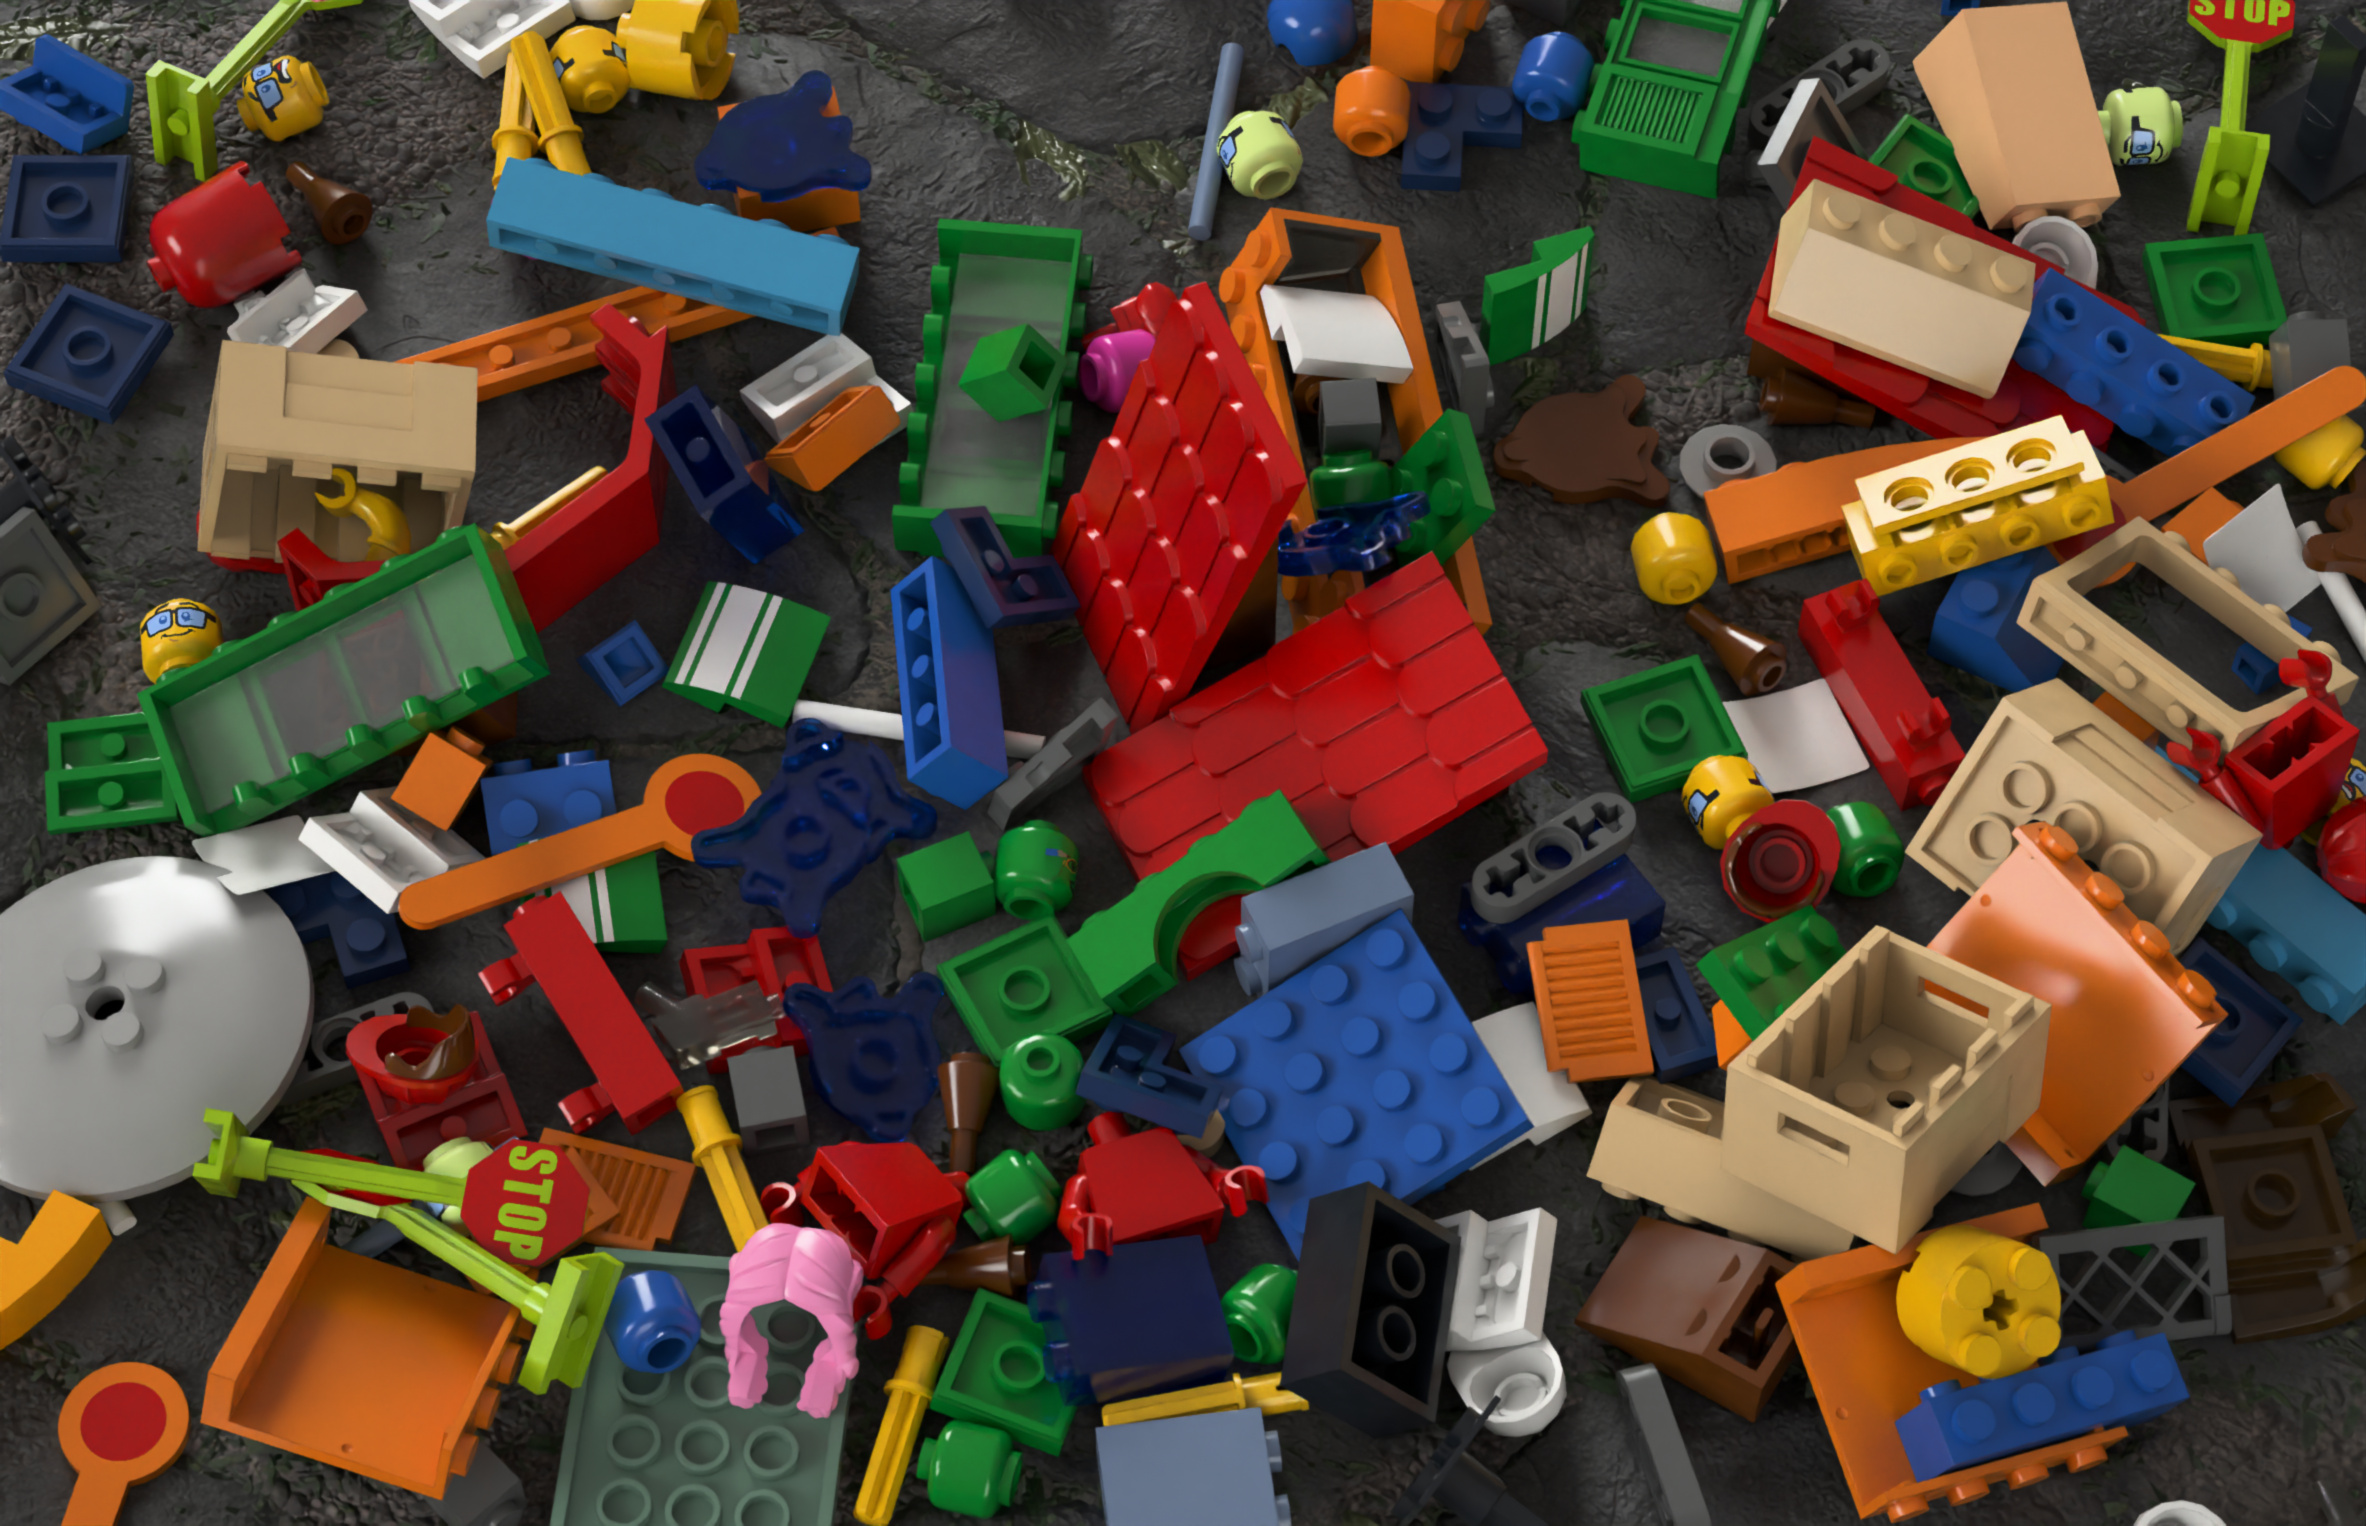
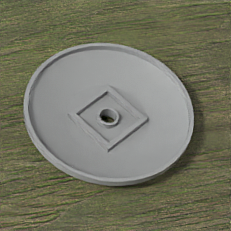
(207, 1021)

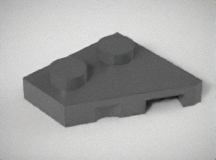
(1463, 363)
(1053, 765)

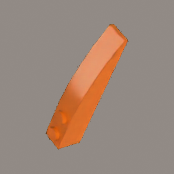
(1797, 509)

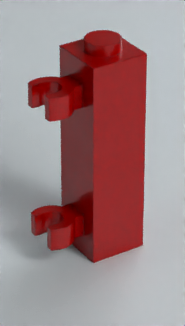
(1880, 693)
(593, 1011)

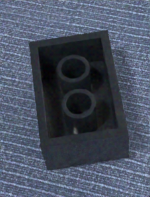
(1371, 1311)

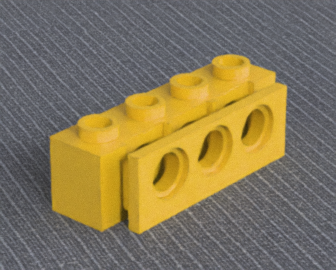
(1976, 505)

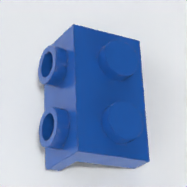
(69, 97)
(545, 802)

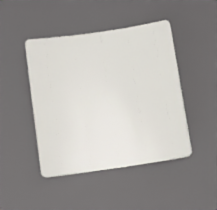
(2264, 552)
(1797, 737)
(262, 855)

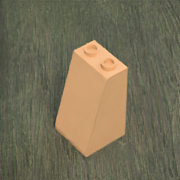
(2020, 114)

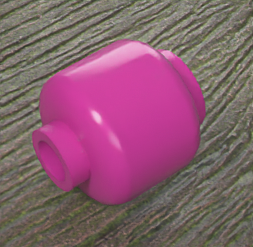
(1111, 365)

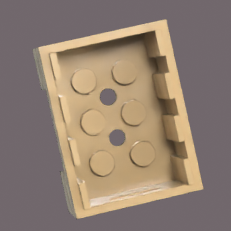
(295, 416)
(2122, 803)
(1820, 1085)

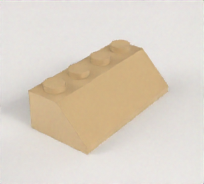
(1900, 288)
(1668, 1149)

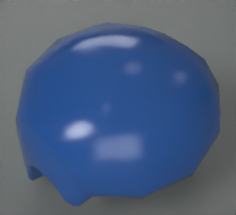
(1313, 29)

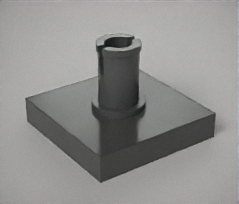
(1807, 114)
(39, 594)

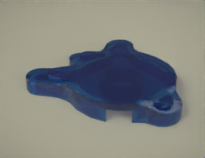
(784, 146)
(1350, 536)
(822, 753)
(795, 846)
(871, 1053)

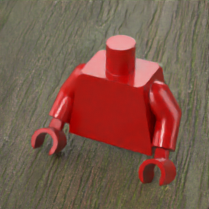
(2289, 768)
(1149, 1189)
(886, 1207)

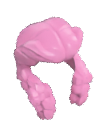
(811, 1272)

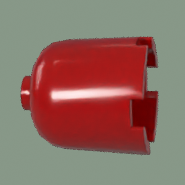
(220, 241)

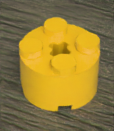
(679, 46)
(1980, 1302)

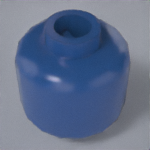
(1553, 76)
(652, 1322)

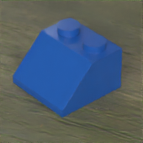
(1979, 625)

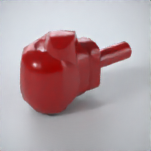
(1140, 312)

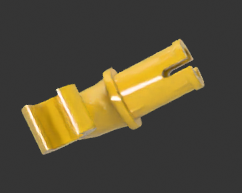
(386, 520)

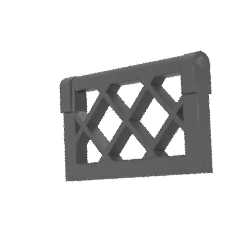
(2159, 1235)

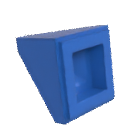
(624, 664)

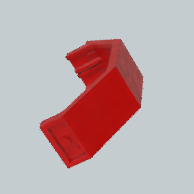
(590, 535)

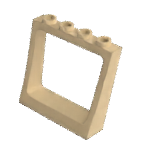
(2136, 672)

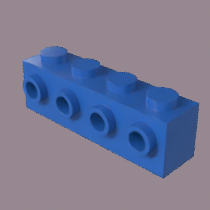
(2124, 369)
(947, 687)
(2057, 1402)

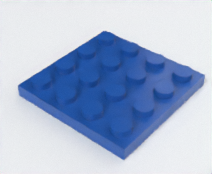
(1358, 1078)

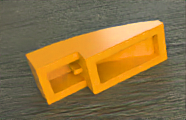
(48, 1262)

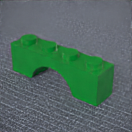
(1136, 942)

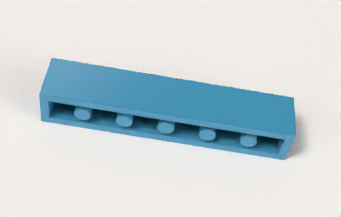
(673, 245)
(2296, 927)

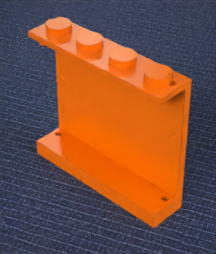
(2116, 993)
(364, 1362)
(1873, 1375)

